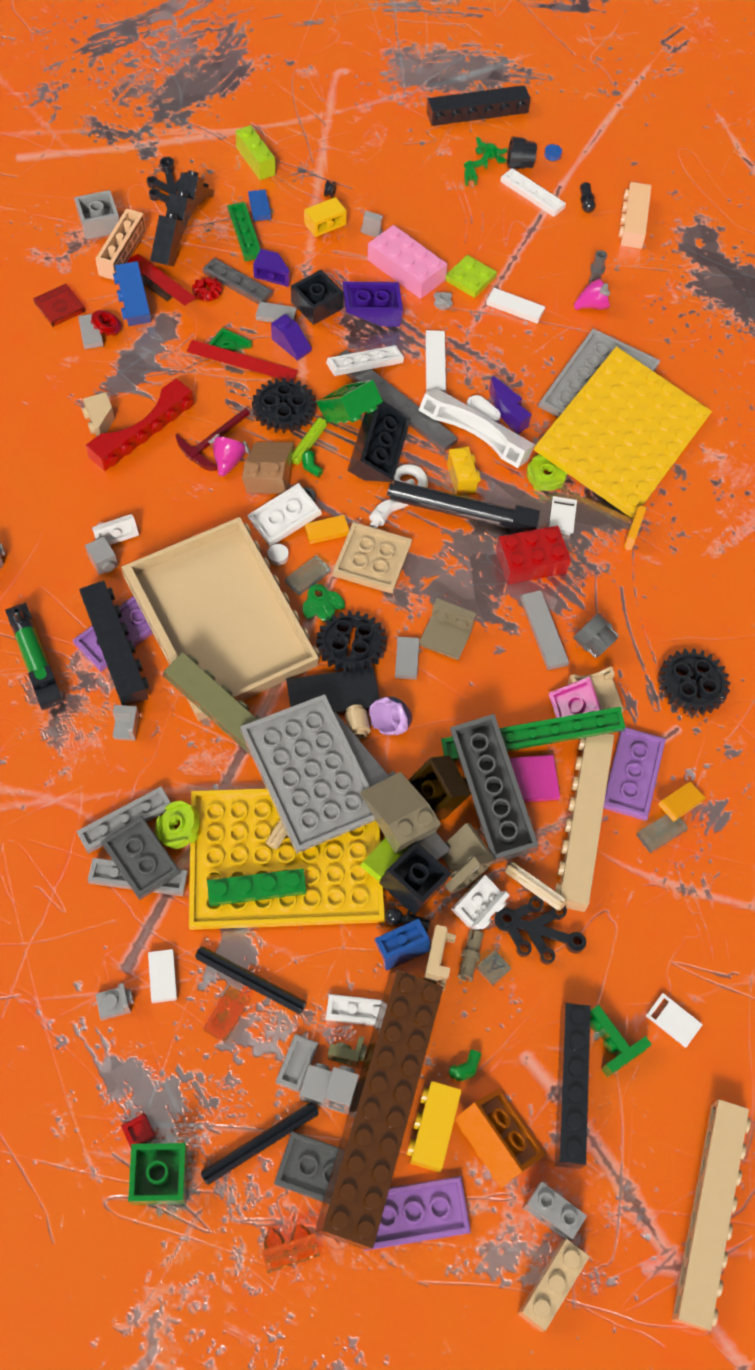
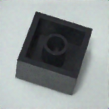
(317, 297)
(415, 878)

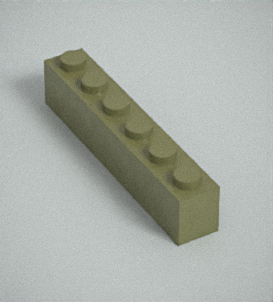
(210, 697)

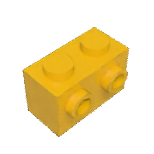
(325, 217)
(462, 471)

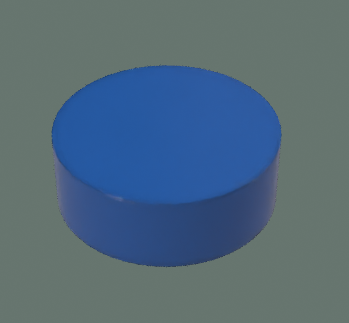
(553, 152)

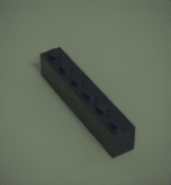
(478, 105)
(113, 643)
(573, 1086)

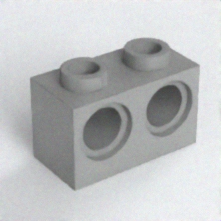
(554, 1211)

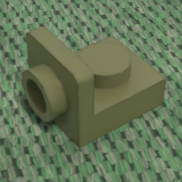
(344, 1054)

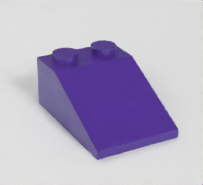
(374, 302)

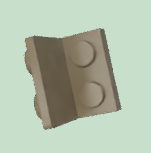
(448, 629)
(466, 858)

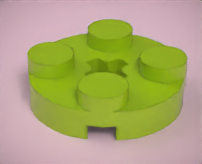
(543, 481)
(188, 827)

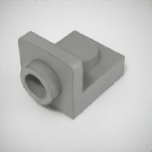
(114, 1002)

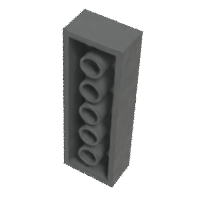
(494, 789)

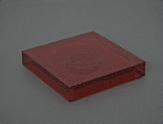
(59, 305)

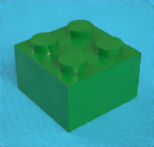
(158, 1174)

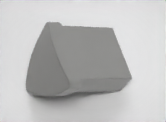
(372, 224)

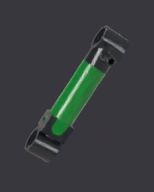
(34, 656)

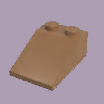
(268, 467)

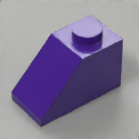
(271, 268)
(290, 337)

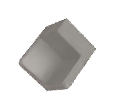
(125, 722)

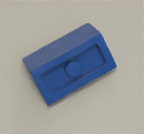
(403, 944)

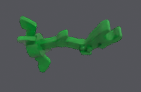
(490, 151)

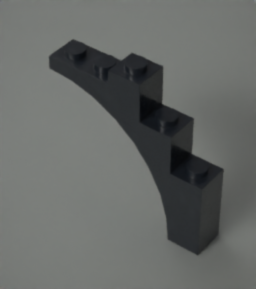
(180, 208)

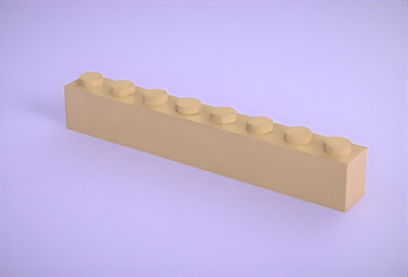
(585, 821)
(711, 1216)

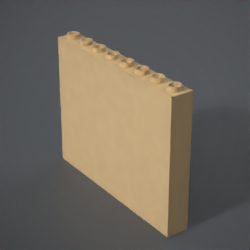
(223, 609)

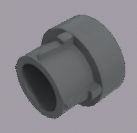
(596, 635)

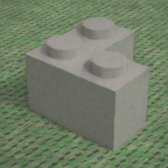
(329, 1088)

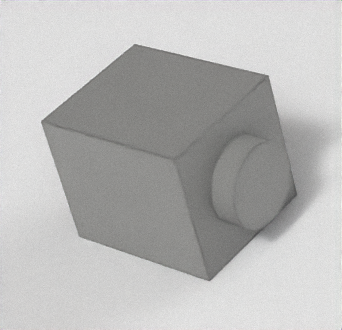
(101, 556)

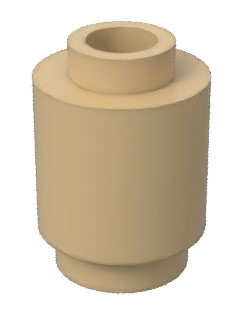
(357, 721)

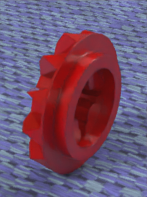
(202, 293)
(107, 318)

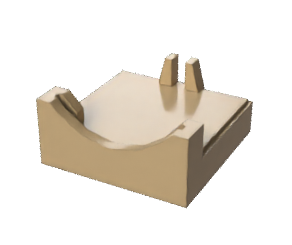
(604, 688)
(434, 972)

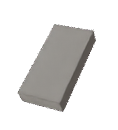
(270, 312)
(90, 336)
(407, 658)
(296, 1063)

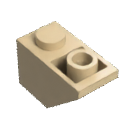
(99, 412)

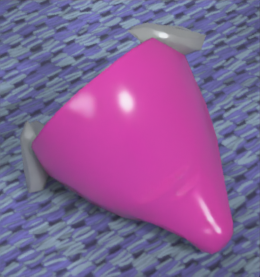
(594, 296)
(227, 453)

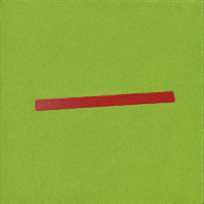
(162, 280)
(241, 360)

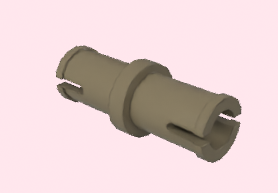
(470, 955)

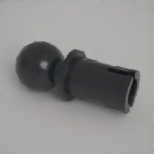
(587, 198)
(394, 917)

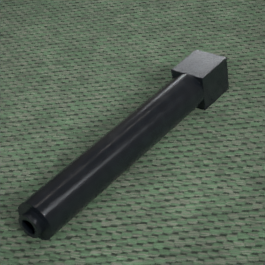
(516, 520)

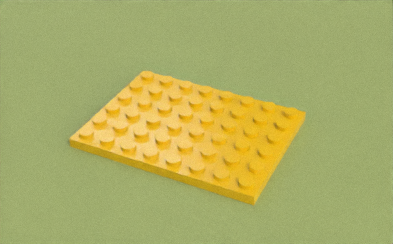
(623, 431)
(234, 845)

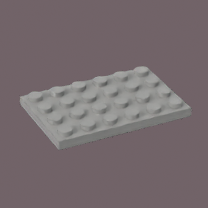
(582, 367)
(309, 772)

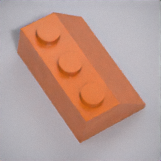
(499, 1137)

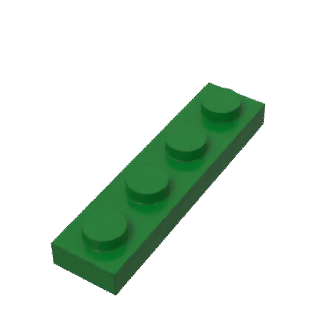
(244, 231)
(256, 887)

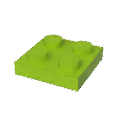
(471, 276)

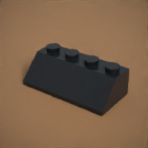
(379, 444)

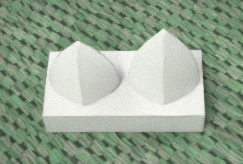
(116, 530)

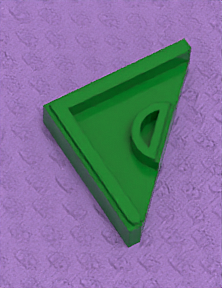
(230, 341)

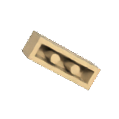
(553, 1285)

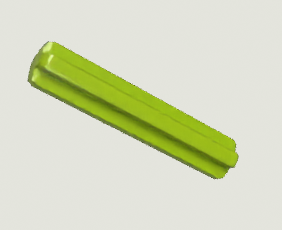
(308, 440)

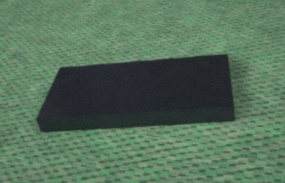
(339, 688)

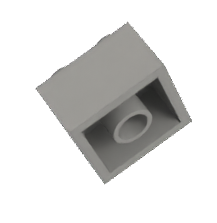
(97, 214)

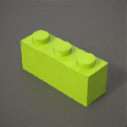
(255, 152)

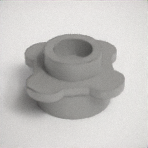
(443, 300)

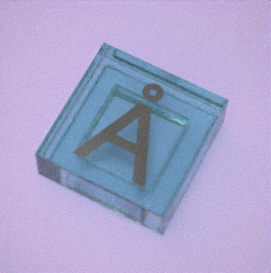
(493, 968)

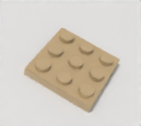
(372, 557)

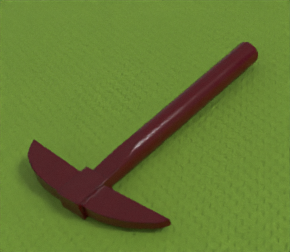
(194, 453)

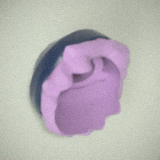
(390, 716)

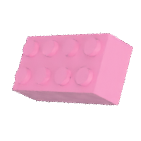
(407, 261)

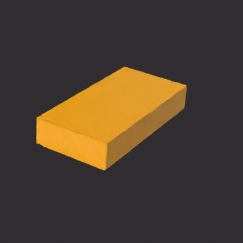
(635, 528)
(326, 529)
(681, 801)

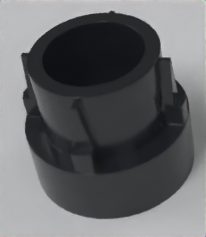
(521, 153)

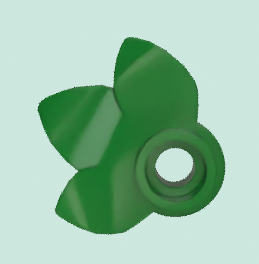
(322, 606)

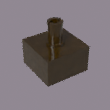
(441, 785)

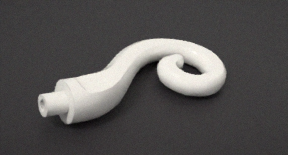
(384, 509)

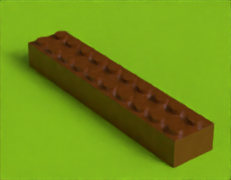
(379, 1112)

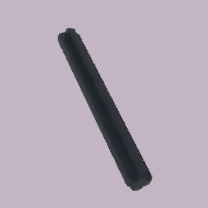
(250, 980)
(259, 1143)

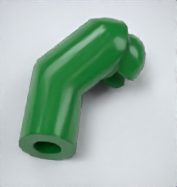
(309, 464)
(468, 1069)

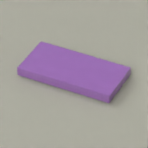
(136, 626)
(634, 773)
(423, 1213)

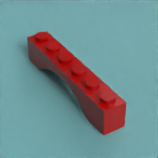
(111, 447)

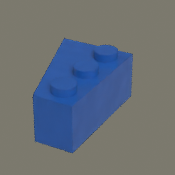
(131, 293)

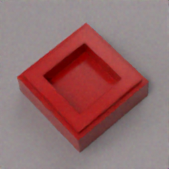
(138, 1130)

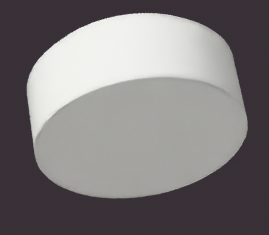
(278, 554)

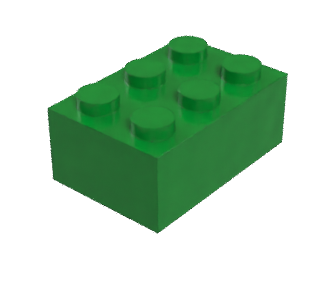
(350, 402)

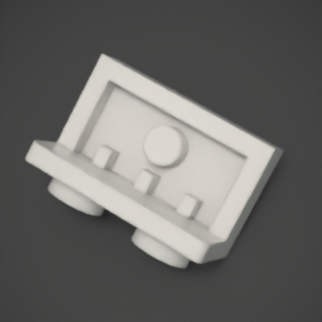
(480, 903)

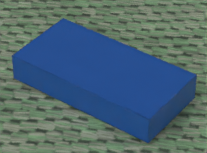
(259, 205)

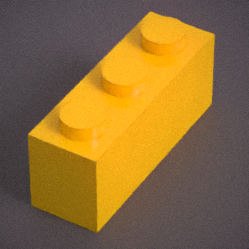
(434, 1126)

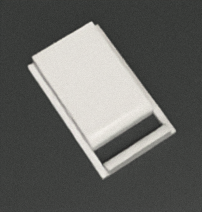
(563, 515)
(675, 1021)

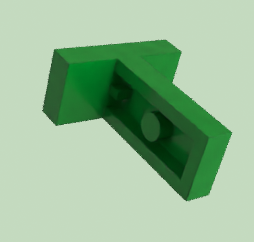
(615, 1042)

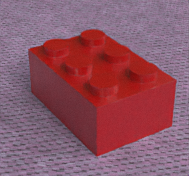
(532, 555)

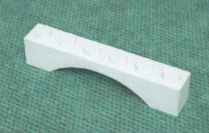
(506, 443)

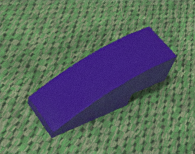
(509, 406)

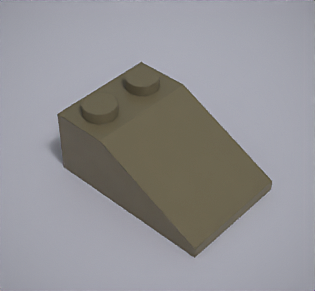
(400, 812)

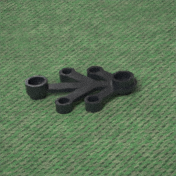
(167, 167)
(536, 929)

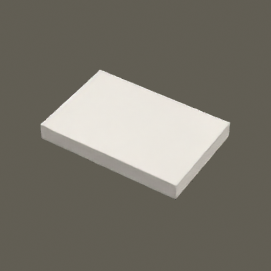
(284, 514)

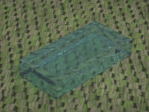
(307, 575)
(661, 832)

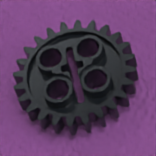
(283, 405)
(335, 644)
(693, 682)

